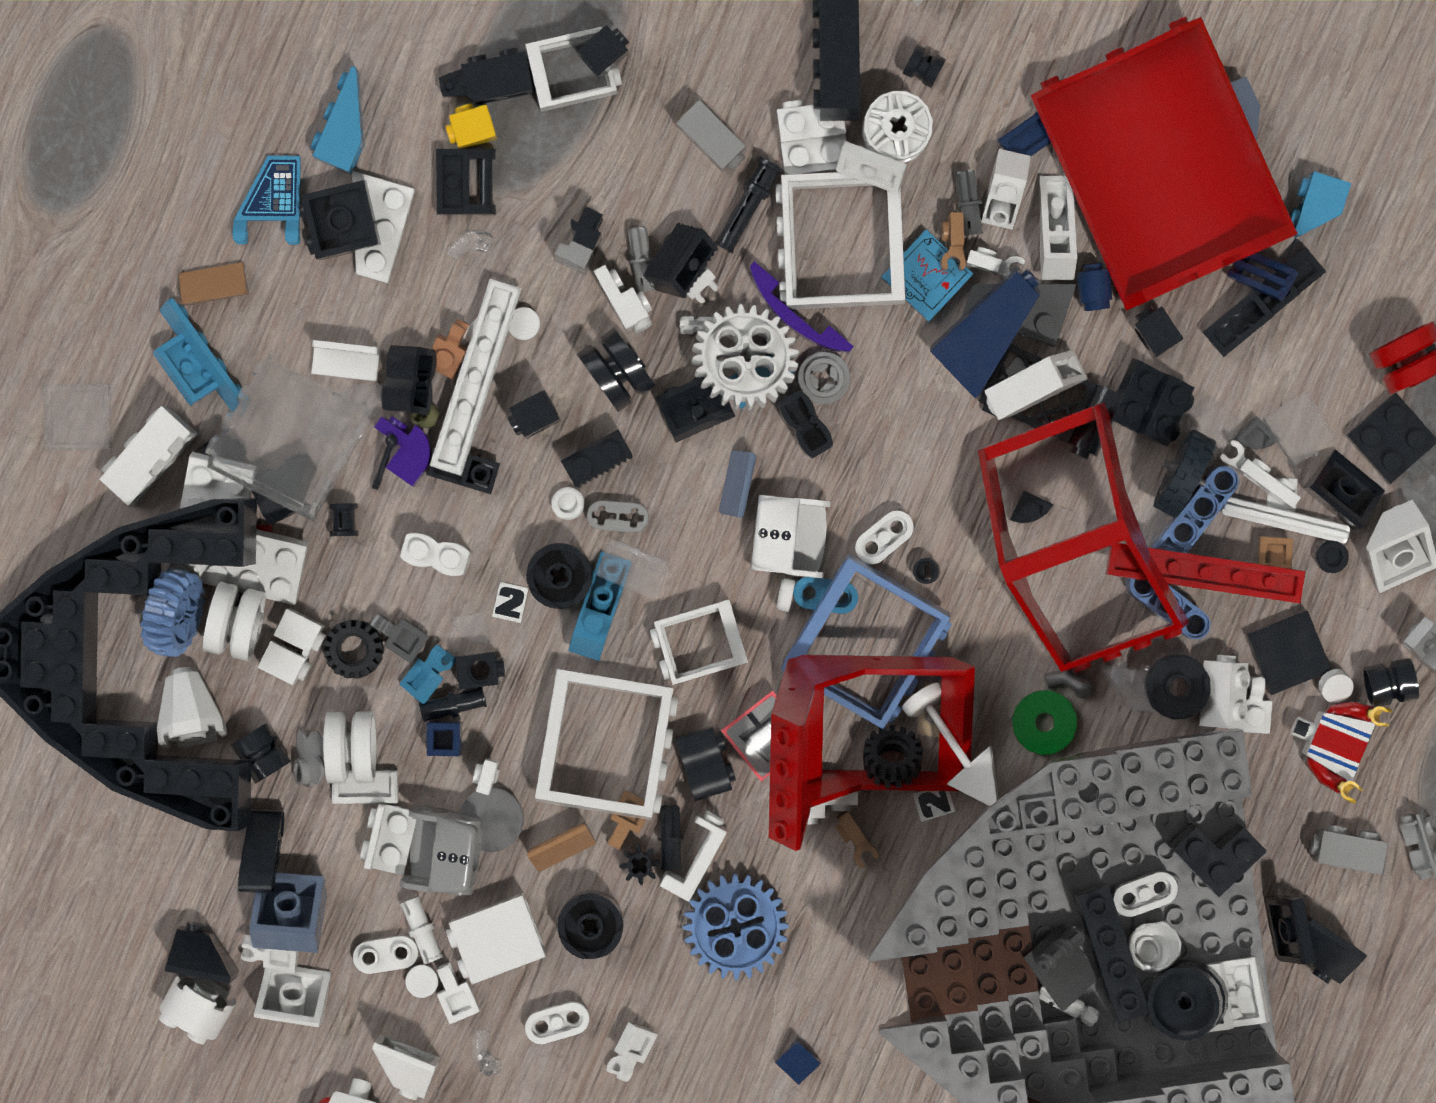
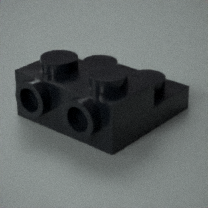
(339, 220)
(1151, 403)

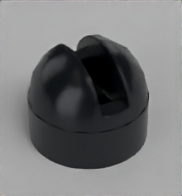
(920, 571)

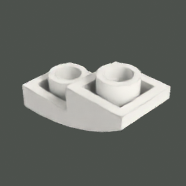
(840, 804)

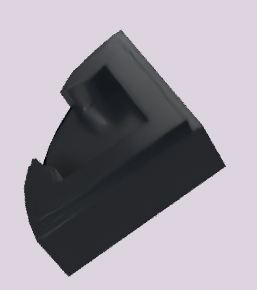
(1030, 508)

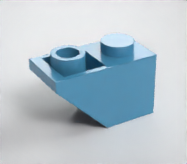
(1320, 202)

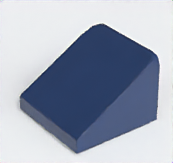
(798, 1061)

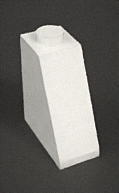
(1035, 384)

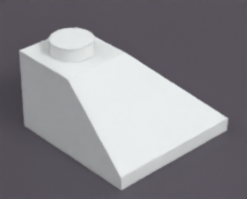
(1400, 547)
(406, 1066)

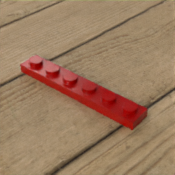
(1212, 573)

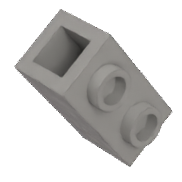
(711, 137)
(1349, 851)

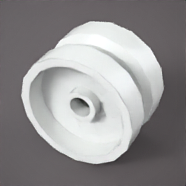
(239, 622)
(348, 747)

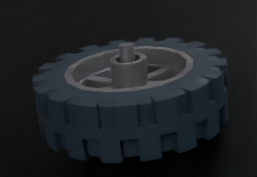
(1184, 473)

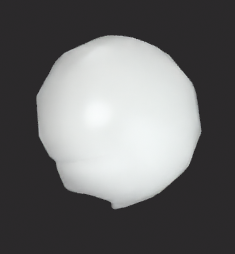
(1154, 946)

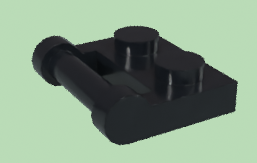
(454, 181)

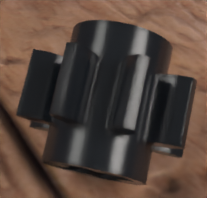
(638, 855)

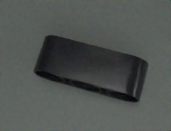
(261, 851)

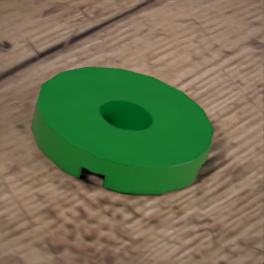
(1063, 722)

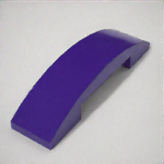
(828, 339)

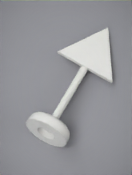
(978, 776)

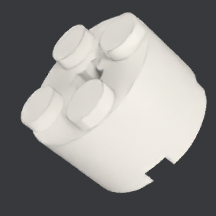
(196, 1007)

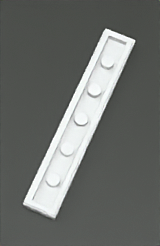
(475, 377)

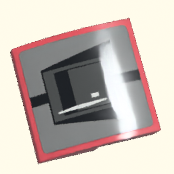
(752, 735)

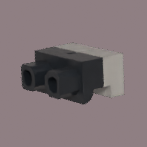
(584, 243)

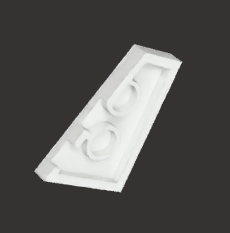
(391, 210)

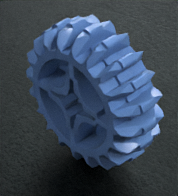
(172, 612)

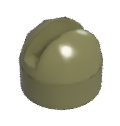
(430, 419)

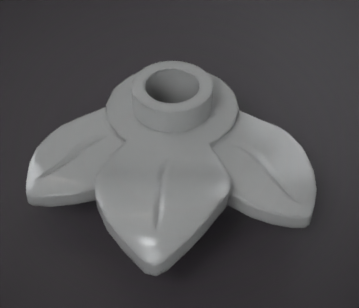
(309, 767)

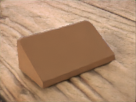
(213, 284)
(561, 847)

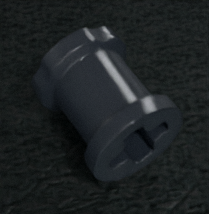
(343, 519)

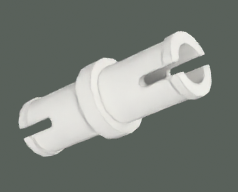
(421, 930)

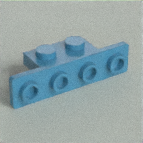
(191, 362)

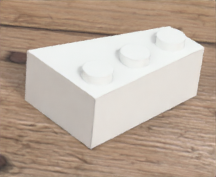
(148, 455)

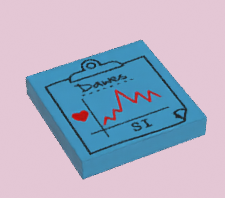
(925, 283)

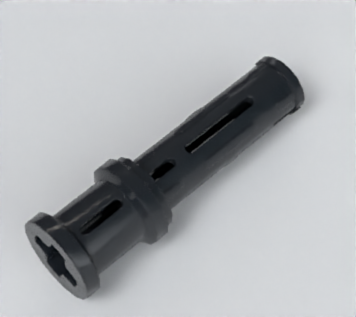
(755, 190)

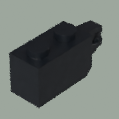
(490, 79)

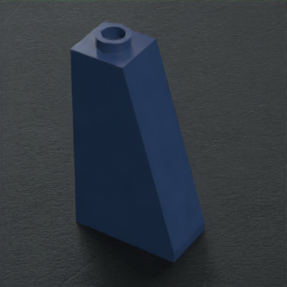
(984, 333)

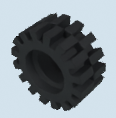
(373, 654)
(892, 771)

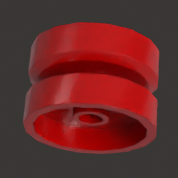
(1409, 354)

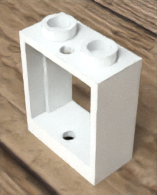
(540, 78)
(661, 640)

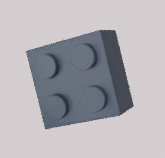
(291, 915)

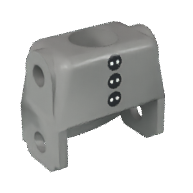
(443, 851)

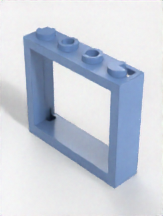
(905, 683)

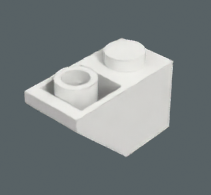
(1006, 189)

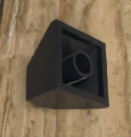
(1333, 954)
(200, 955)

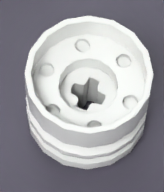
(902, 145)

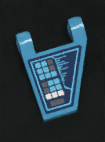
(273, 198)

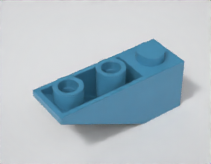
(343, 134)
(595, 617)

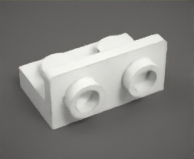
(389, 839)

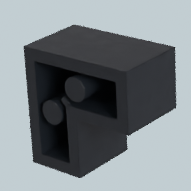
(1221, 863)

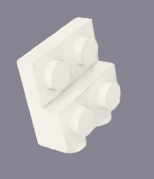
(806, 141)
(629, 306)

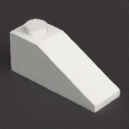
(1057, 229)

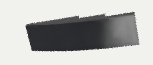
(1258, 308)

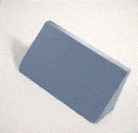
(737, 483)

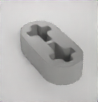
(618, 508)

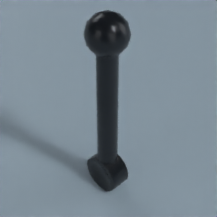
(391, 441)

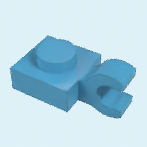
(425, 676)

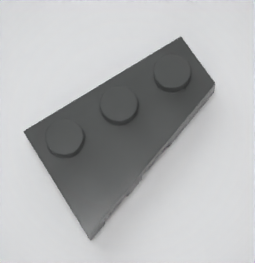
(1046, 315)

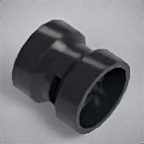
(924, 66)

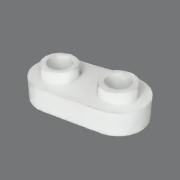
(884, 537)
(1144, 895)
(385, 954)
(558, 1024)

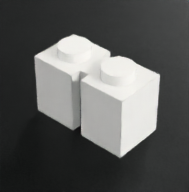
(286, 662)

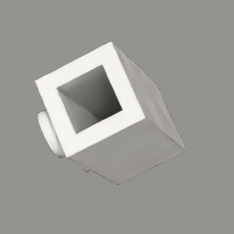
(1227, 699)

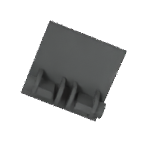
(1062, 965)

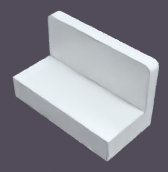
(345, 360)

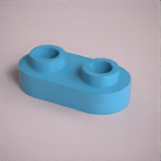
(820, 586)

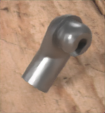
(1076, 681)

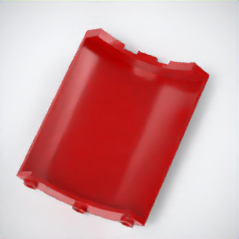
(1163, 163)

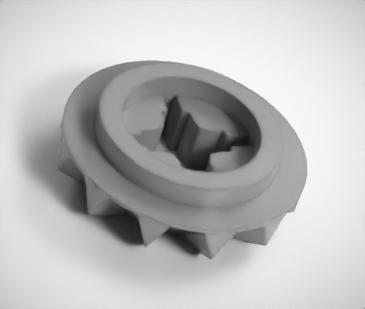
(839, 374)

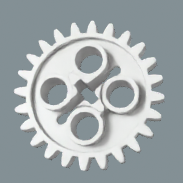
(741, 329)

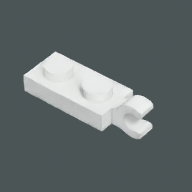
(1258, 474)

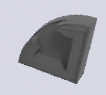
(1255, 435)

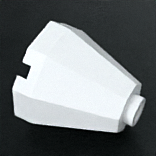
(188, 711)

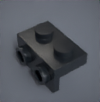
(691, 409)

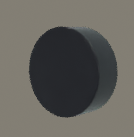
(1331, 556)

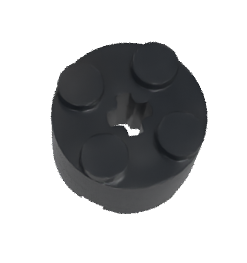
(541, 580)
(594, 943)

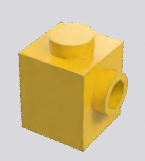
(470, 126)

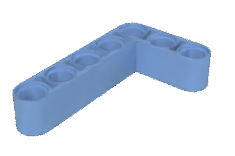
(1197, 525)

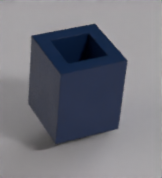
(444, 738)

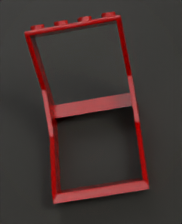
(1126, 528)
(798, 734)

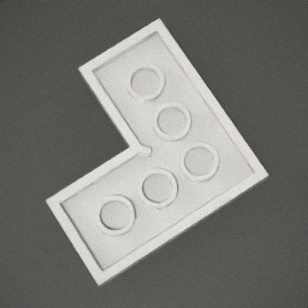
(278, 557)

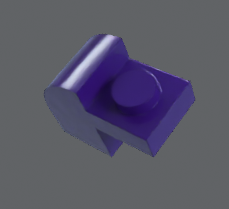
(414, 452)

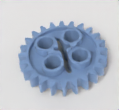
(744, 955)

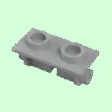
(1421, 832)

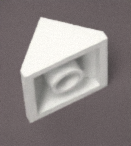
(294, 997)

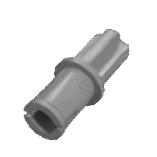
(640, 257)

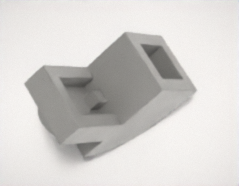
(1422, 643)

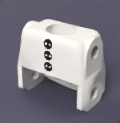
(789, 536)

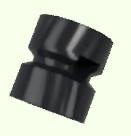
(1391, 682)
(262, 752)

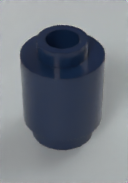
(1094, 287)

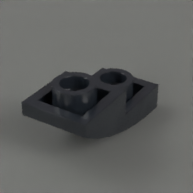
(477, 474)

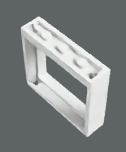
(787, 256)
(658, 767)

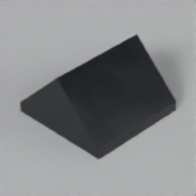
(1344, 490)

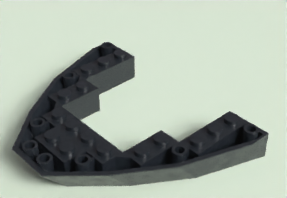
(52, 661)

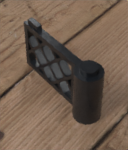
(1083, 438)

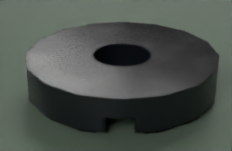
(1196, 692)

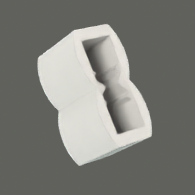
(427, 551)

